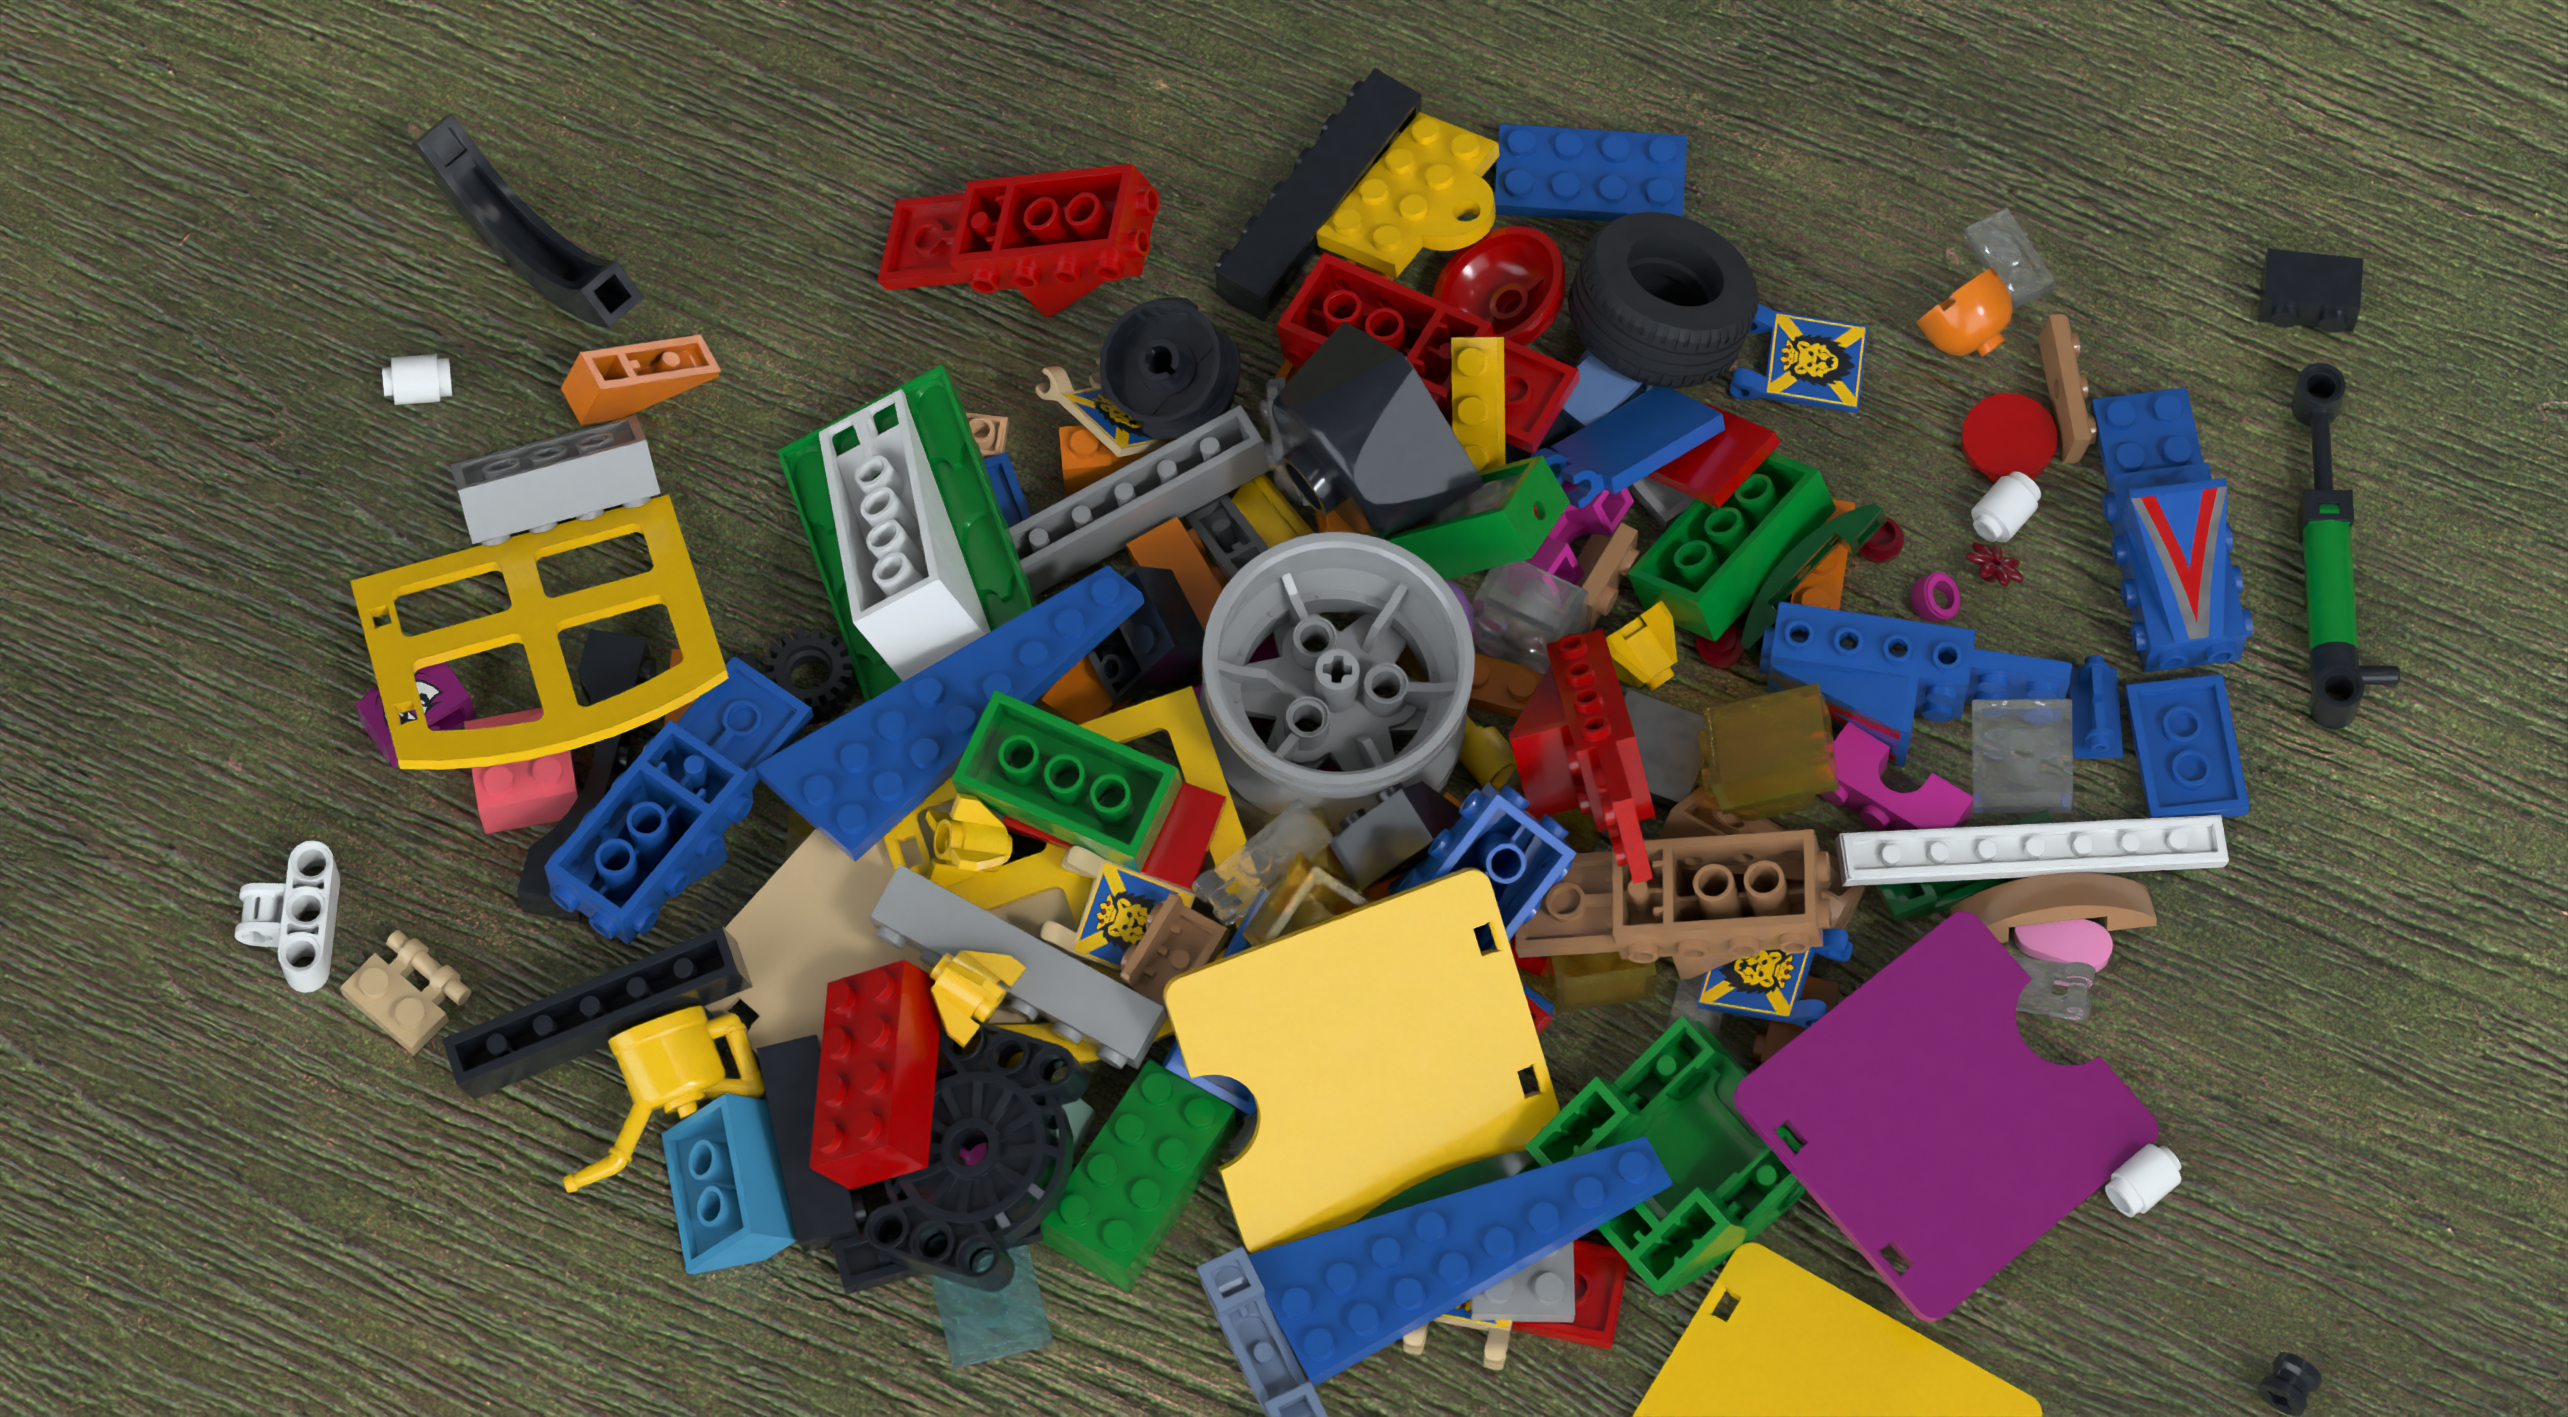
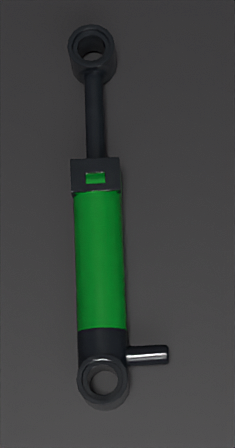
(2325, 530)

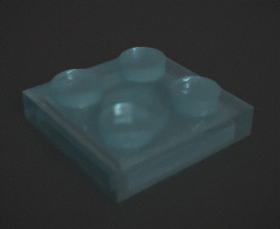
(994, 1324)

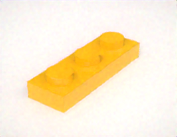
(1479, 399)

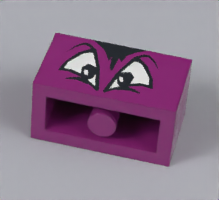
(442, 699)

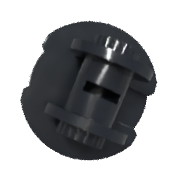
(1169, 367)

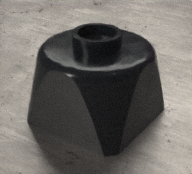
(1369, 437)

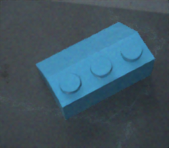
(728, 1185)

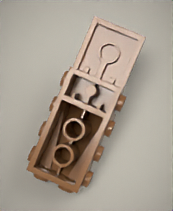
(1703, 907)

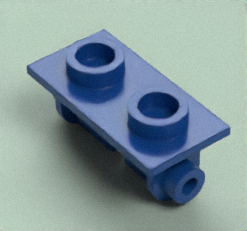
(2095, 710)

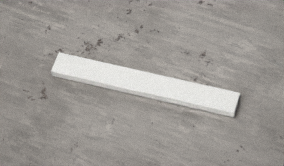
(2031, 850)

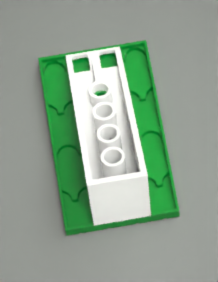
(906, 530)

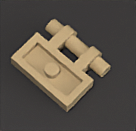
(398, 1005)

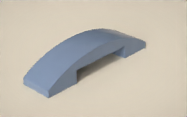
(1257, 1338)

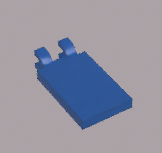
(1631, 443)

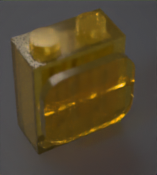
(1769, 753)

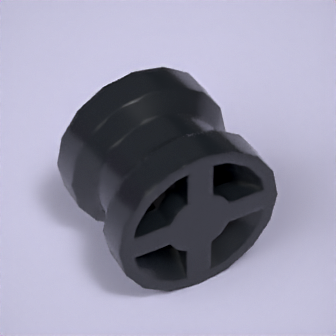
(2290, 1384)

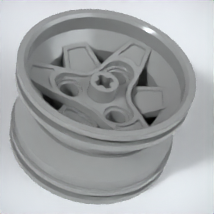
(1399, 605)

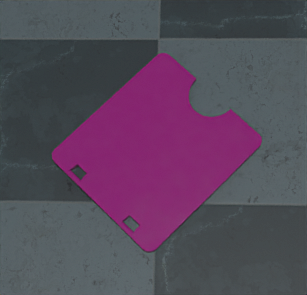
(1939, 1120)

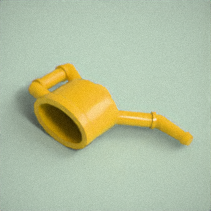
(673, 1068)

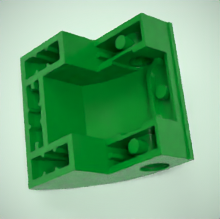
(1720, 1168)

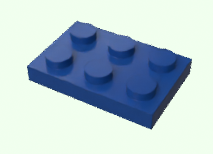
(2186, 748)

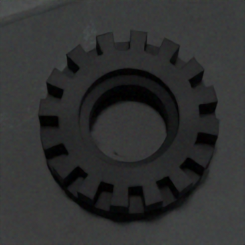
(814, 650)

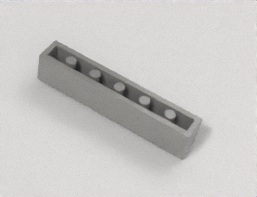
(1139, 499)
(1053, 985)

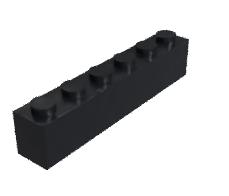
(1284, 237)
(595, 1011)

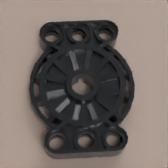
(1016, 1181)

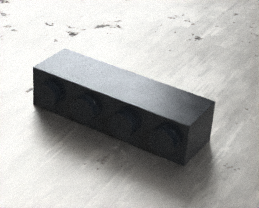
(818, 1205)

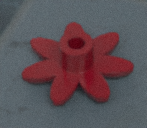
(1993, 565)

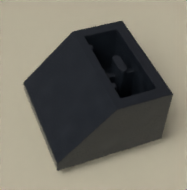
(1154, 643)

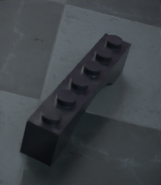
(607, 668)

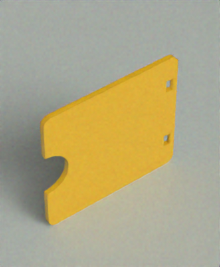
(1369, 1055)
(1814, 1353)

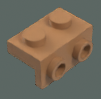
(1604, 567)
(1173, 944)

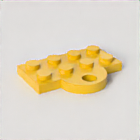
(1416, 198)

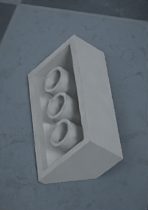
(555, 480)

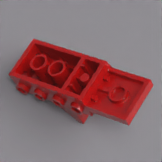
(1027, 232)
(1423, 333)
(1581, 749)

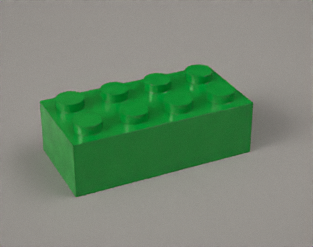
(1720, 557)
(1067, 781)
(1139, 1175)

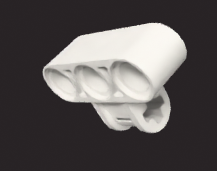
(276, 915)

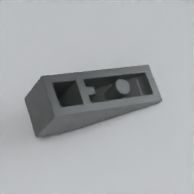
(1226, 535)

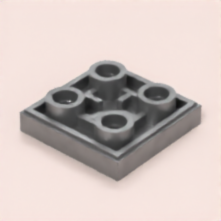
(1666, 746)

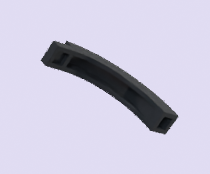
(558, 269)

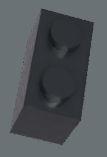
(2310, 290)

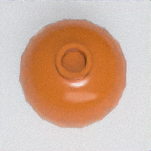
(1970, 317)

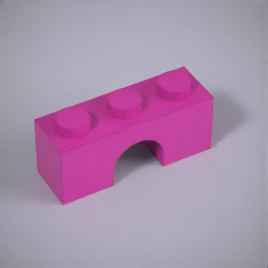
(1597, 517)
(1859, 766)

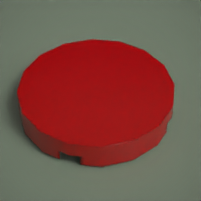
(2008, 436)

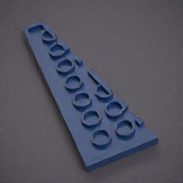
(901, 746)
(1395, 1272)

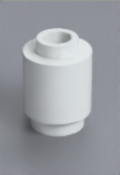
(417, 379)
(2005, 507)
(2144, 1180)

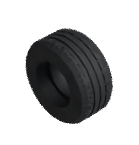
(1649, 338)

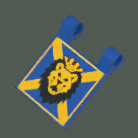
(1807, 362)
(1771, 983)

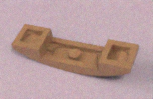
(2061, 898)

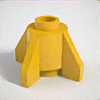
(1645, 648)
(967, 841)
(970, 988)

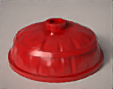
(1509, 280)

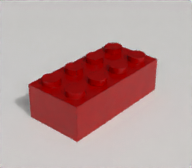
(876, 1076)

